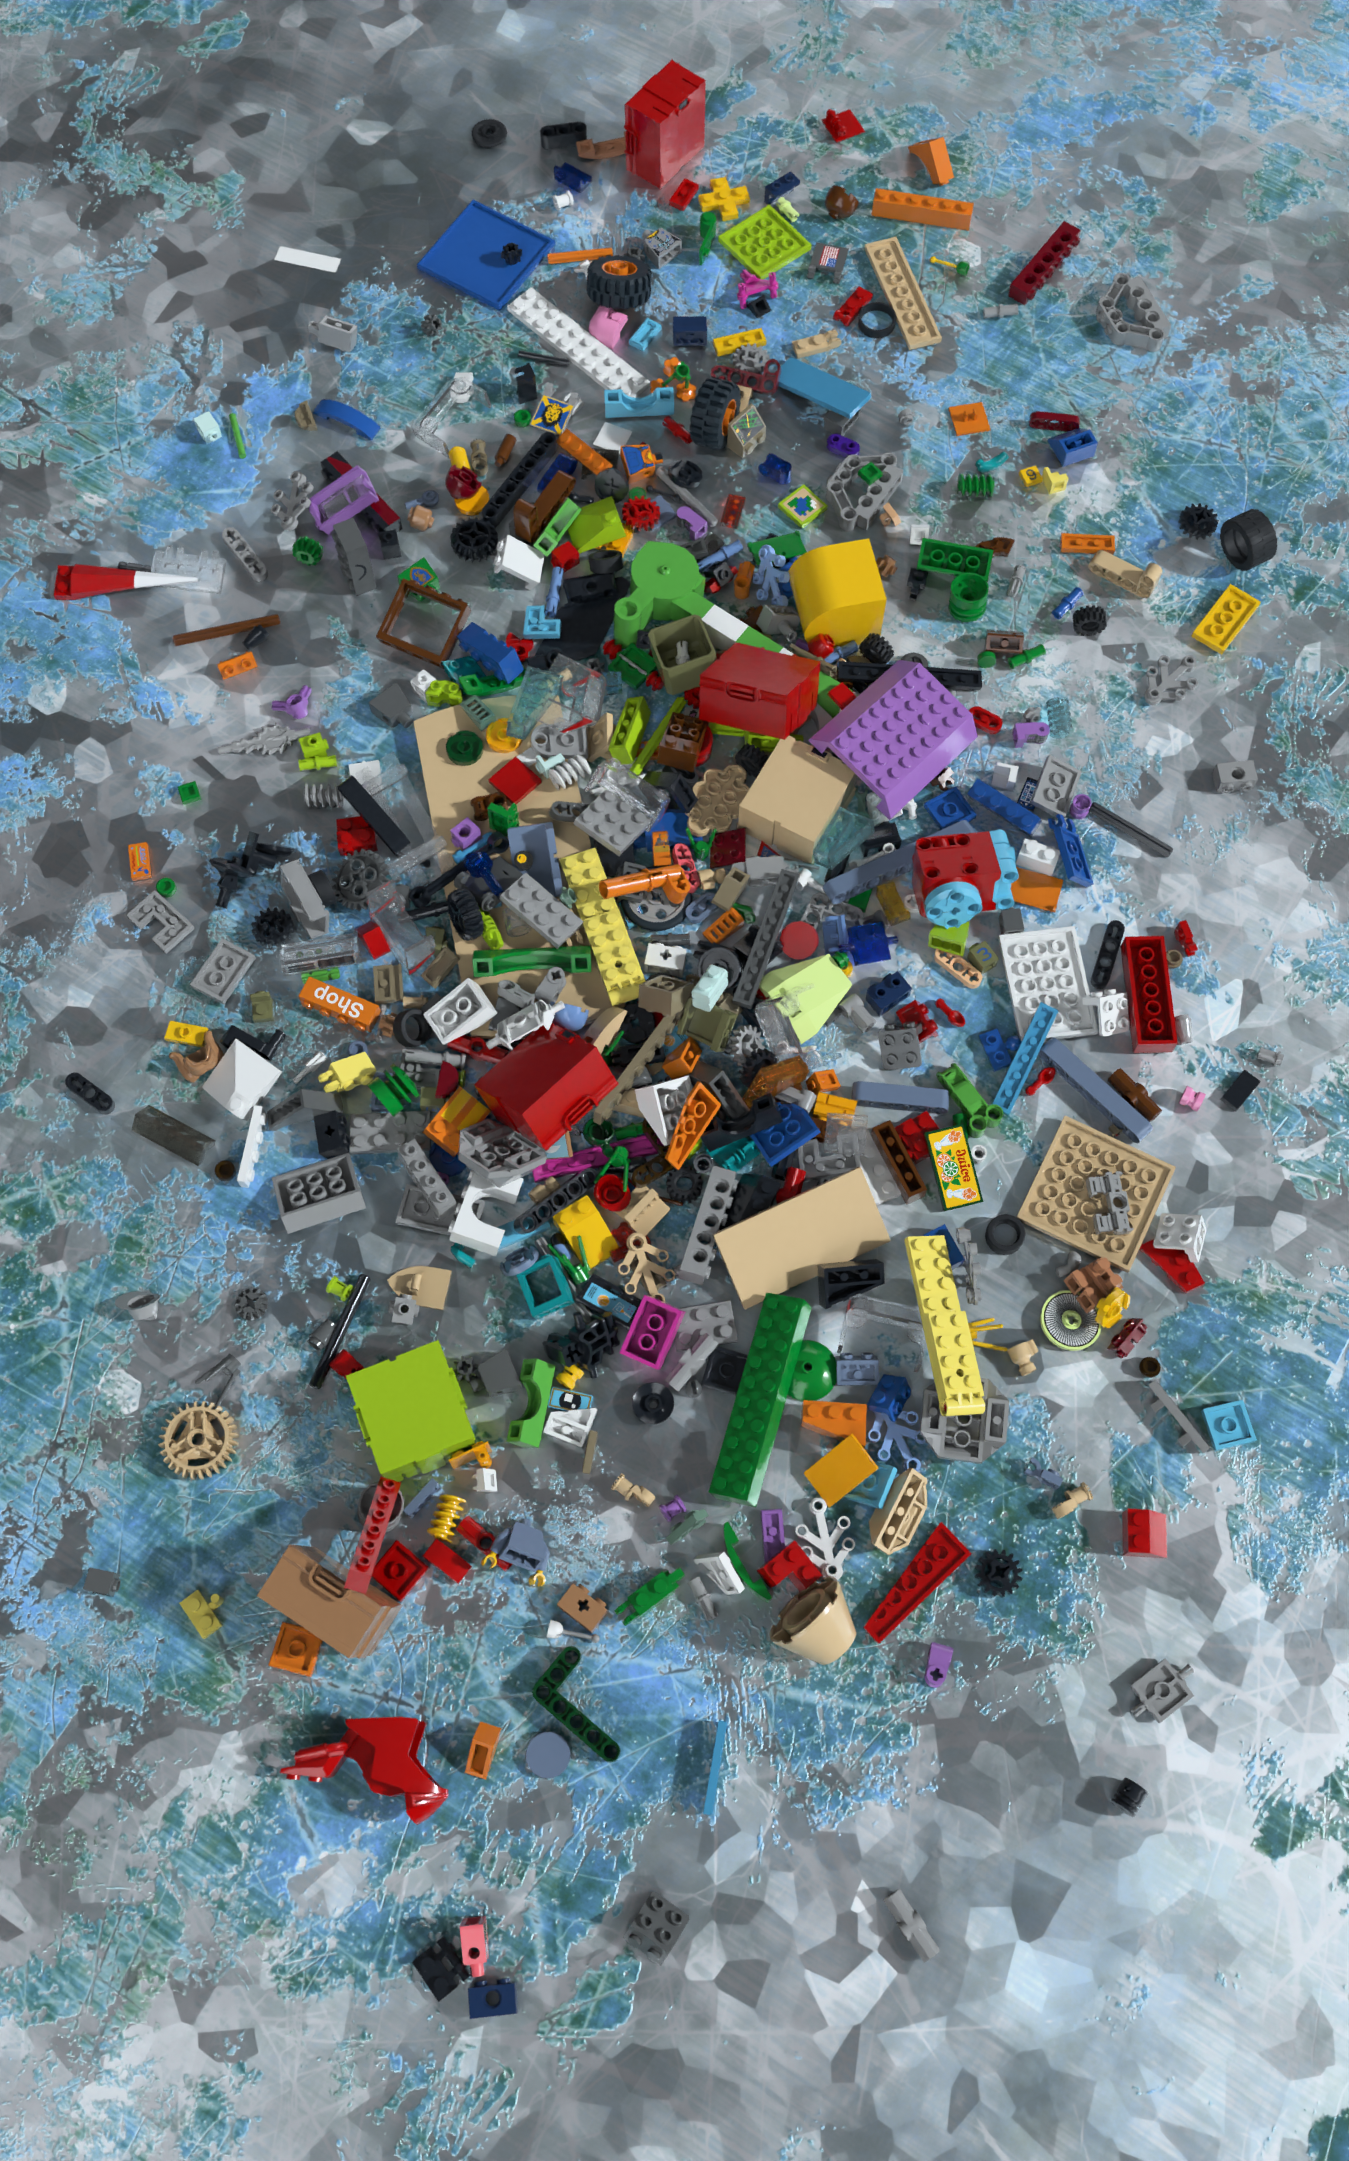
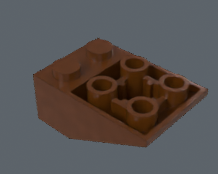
(682, 742)

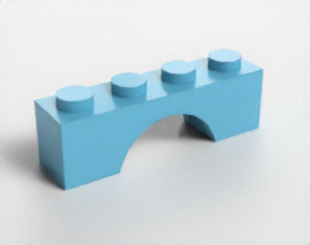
(656, 404)

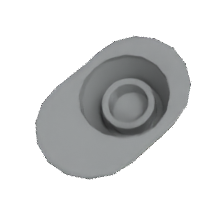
(139, 1304)

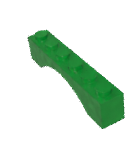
(495, 962)

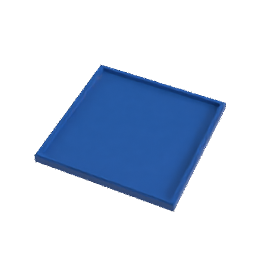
(471, 255)

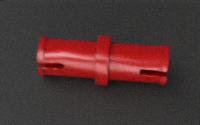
(677, 429)

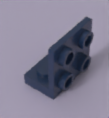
(689, 331)

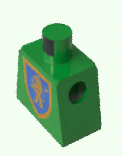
(422, 573)

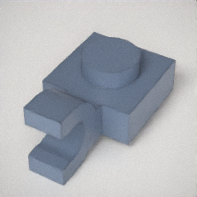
(1047, 1477)

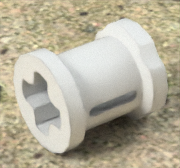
(563, 200)

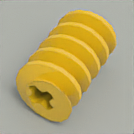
(445, 1517)

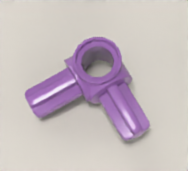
(295, 704)

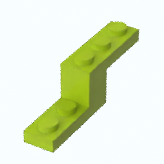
(764, 742)

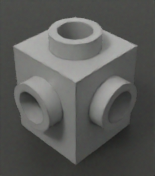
(400, 1317)

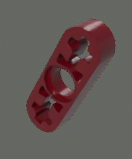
(1042, 420)

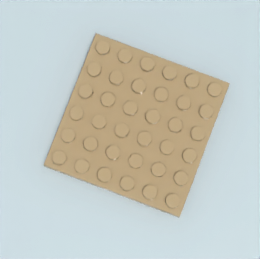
(1060, 1199)

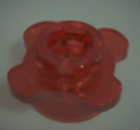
(617, 1233)

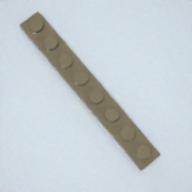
(636, 1067)

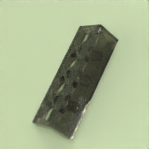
(170, 1136)

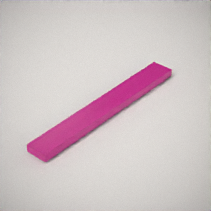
(592, 1158)

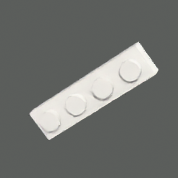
(250, 1153)

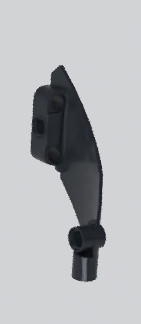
(583, 619)

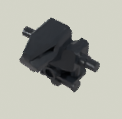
(584, 1343)

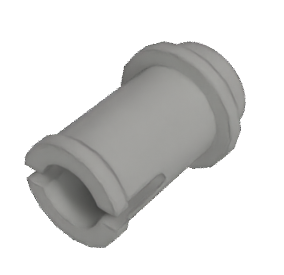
(1270, 1056)

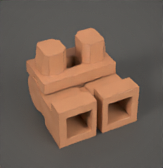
(1094, 1282)

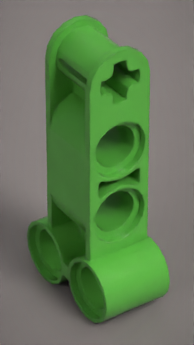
(969, 1101)

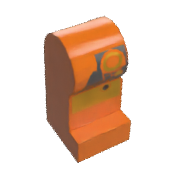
(660, 849)

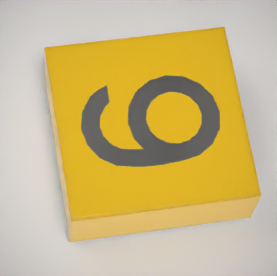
(1030, 476)

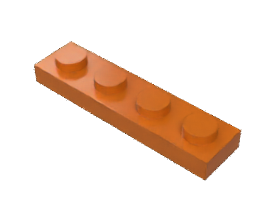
(582, 452)

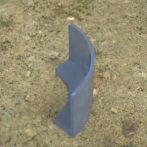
(541, 843)

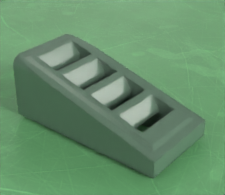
(483, 723)

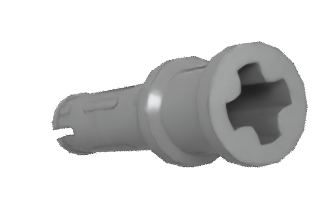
(424, 1057)

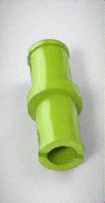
(317, 763)

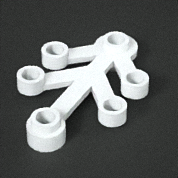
(825, 1542)

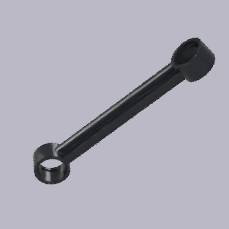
(427, 891)

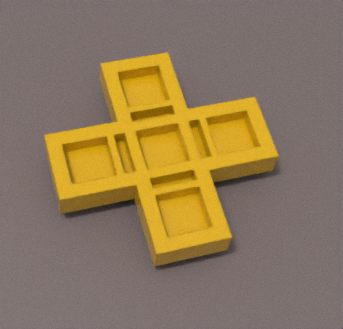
(724, 199)

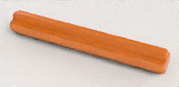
(574, 256)

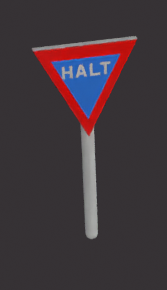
(766, 851)

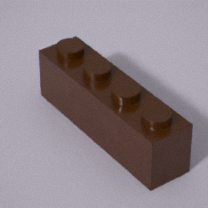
(898, 1162)

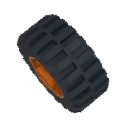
(619, 282)
(712, 412)

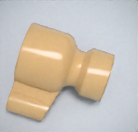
(709, 878)
(542, 1191)
(1021, 1355)

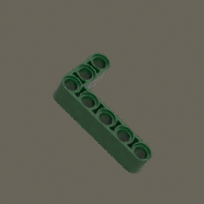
(570, 1710)

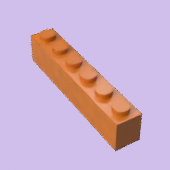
(922, 209)

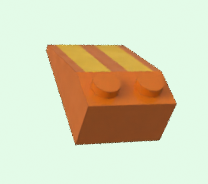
(457, 1114)

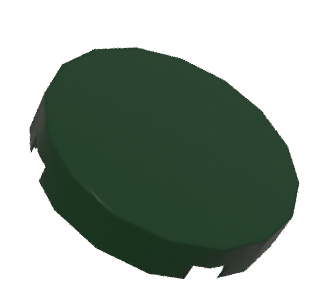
(464, 748)

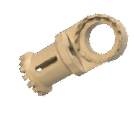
(629, 1490)
(1073, 1499)

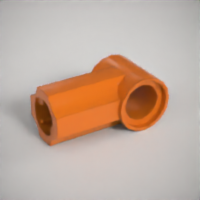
(743, 580)

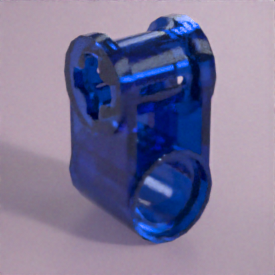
(776, 469)

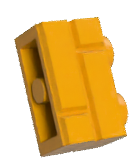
(832, 1104)

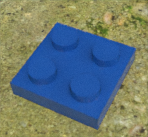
(949, 808)

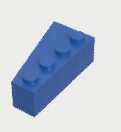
(492, 653)

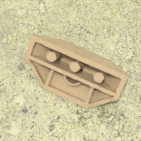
(901, 1514)

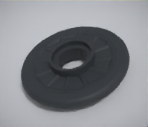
(489, 125)

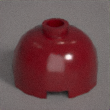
(462, 483)

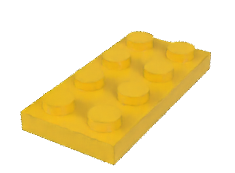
(1226, 619)

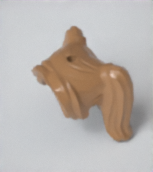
(200, 1061)

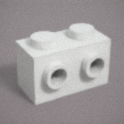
(1038, 857)

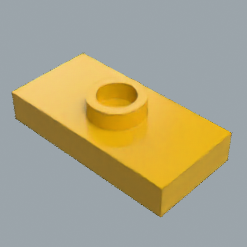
(185, 1034)

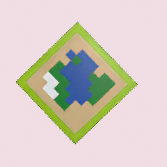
(802, 506)

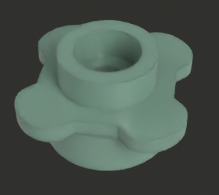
(567, 897)

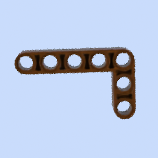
(533, 518)

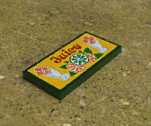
(953, 1167)

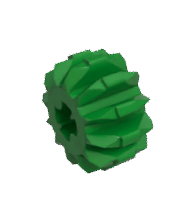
(307, 550)

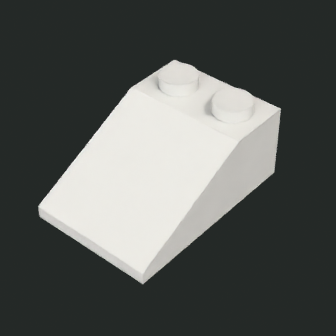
(460, 1011)

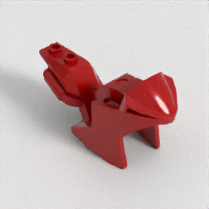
(387, 1756)

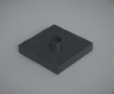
(724, 1370)

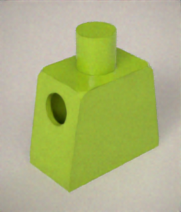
(949, 940)

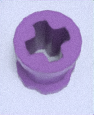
(672, 1508)

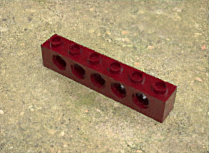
(1044, 263)

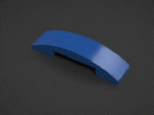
(349, 416)

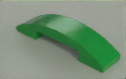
(488, 684)
(757, 1588)

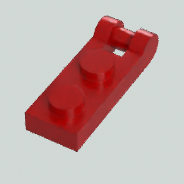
(852, 306)

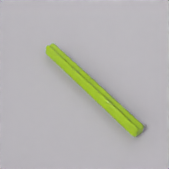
(656, 738)

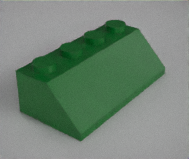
(954, 558)

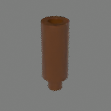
(505, 449)

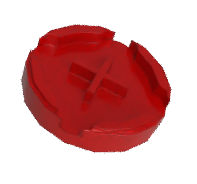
(799, 940)

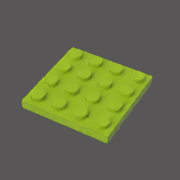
(764, 242)

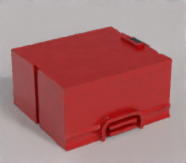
(665, 124)
(759, 690)
(546, 1084)

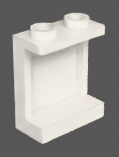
(519, 561)

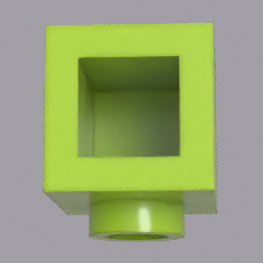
(313, 746)

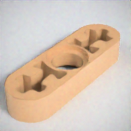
(972, 971)

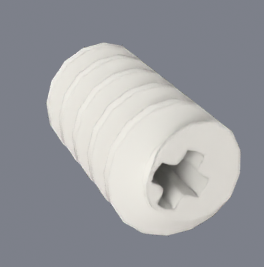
(569, 770)

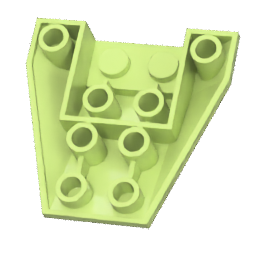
(816, 1003)

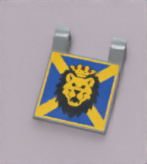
(553, 414)

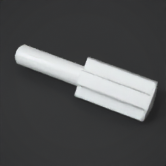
(314, 1063)

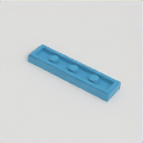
(715, 1767)

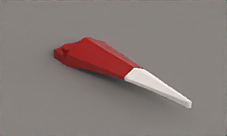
(86, 581)

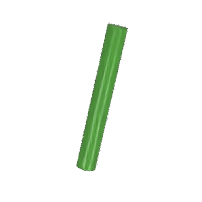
(237, 435)

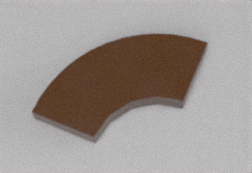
(1000, 545)

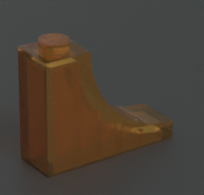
(776, 1079)

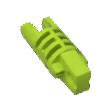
(491, 933)

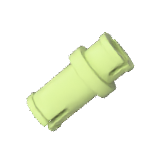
(786, 208)

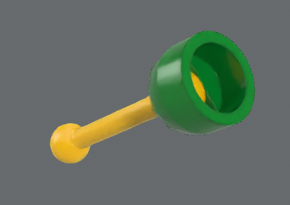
(962, 268)

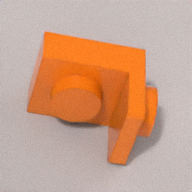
(823, 1082)

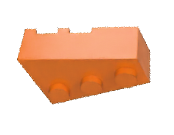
(835, 1419)

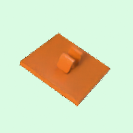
(969, 419)

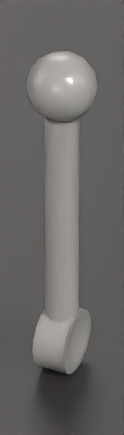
(378, 1038)

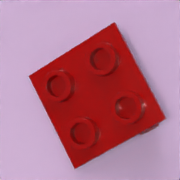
(842, 125)

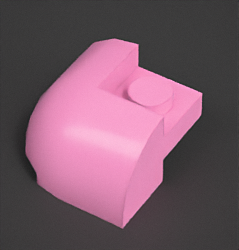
(607, 325)

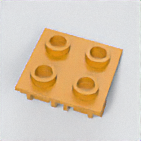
(479, 1451)

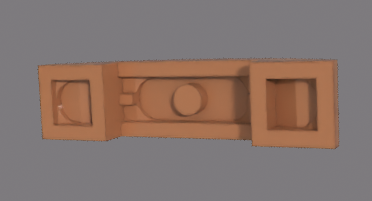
(601, 150)

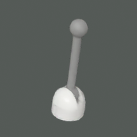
(556, 1630)

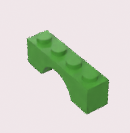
(537, 1379)

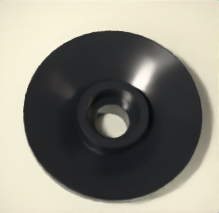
(653, 1393)

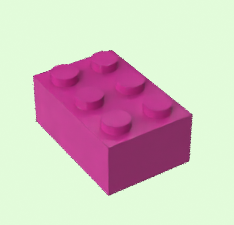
(652, 1332)

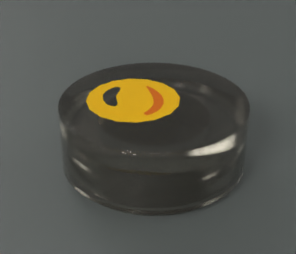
(523, 860)

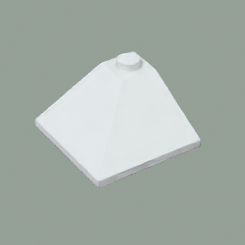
(241, 1080)
(663, 1105)

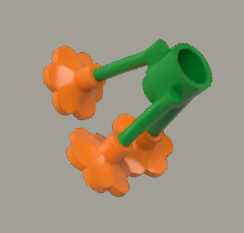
(680, 371)

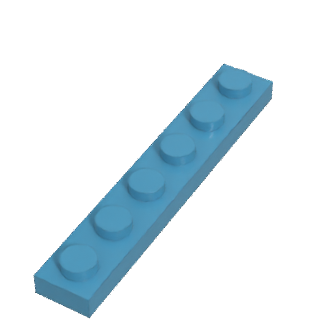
(1025, 1057)

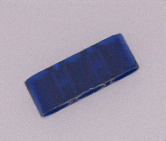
(563, 463)

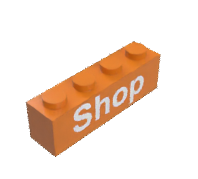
(339, 1004)

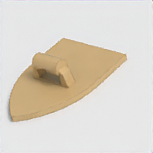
(424, 1283)

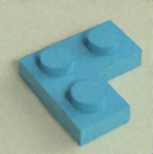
(538, 628)

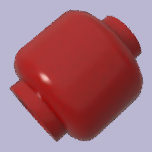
(821, 646)

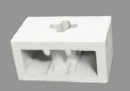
(673, 965)

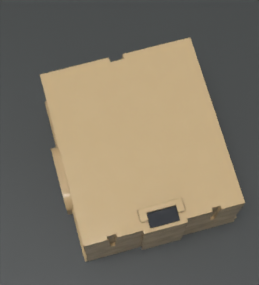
(796, 798)

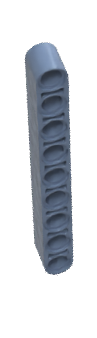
(881, 869)

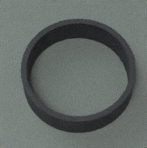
(877, 306)

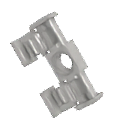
(1117, 1217)

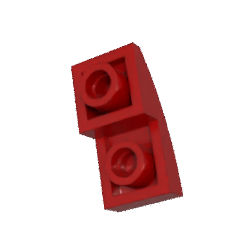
(447, 1561)

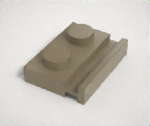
(388, 983)

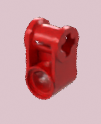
(345, 1364)

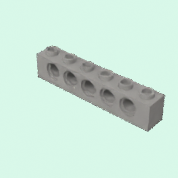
(719, 1180)

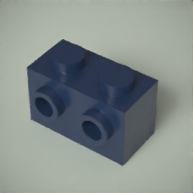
(888, 993)

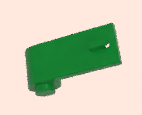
(708, 232)

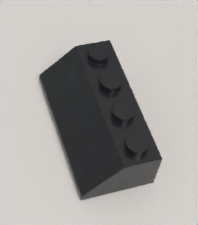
(752, 1196)

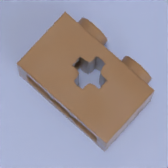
(570, 1605)

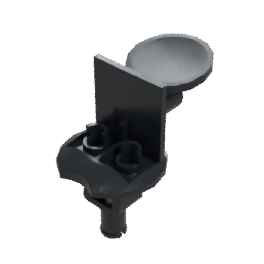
(254, 855)

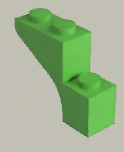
(557, 527)

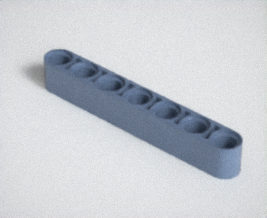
(1095, 1090)

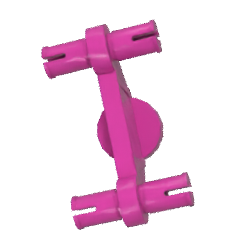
(754, 285)

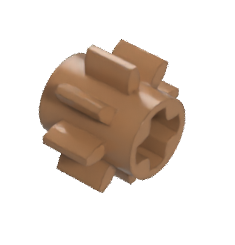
(886, 565)
(386, 1024)

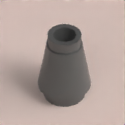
(320, 1337)

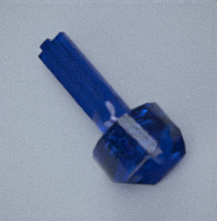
(480, 865)

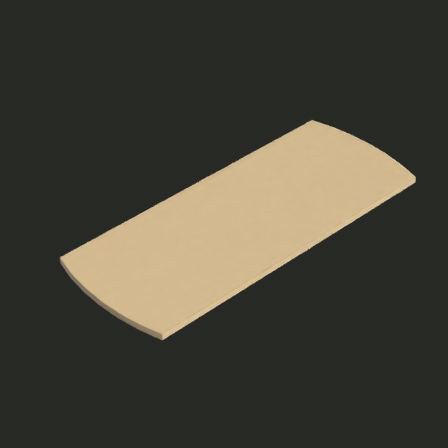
(449, 797)

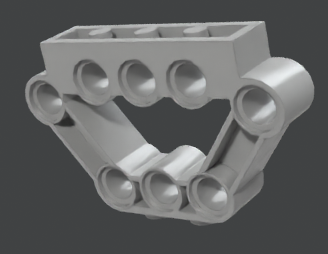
(1147, 311)
(877, 493)

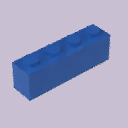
(1004, 807)

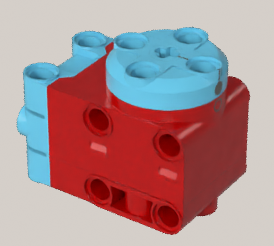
(963, 876)

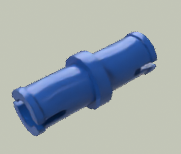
(1067, 603)

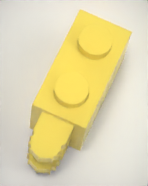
(348, 1073)

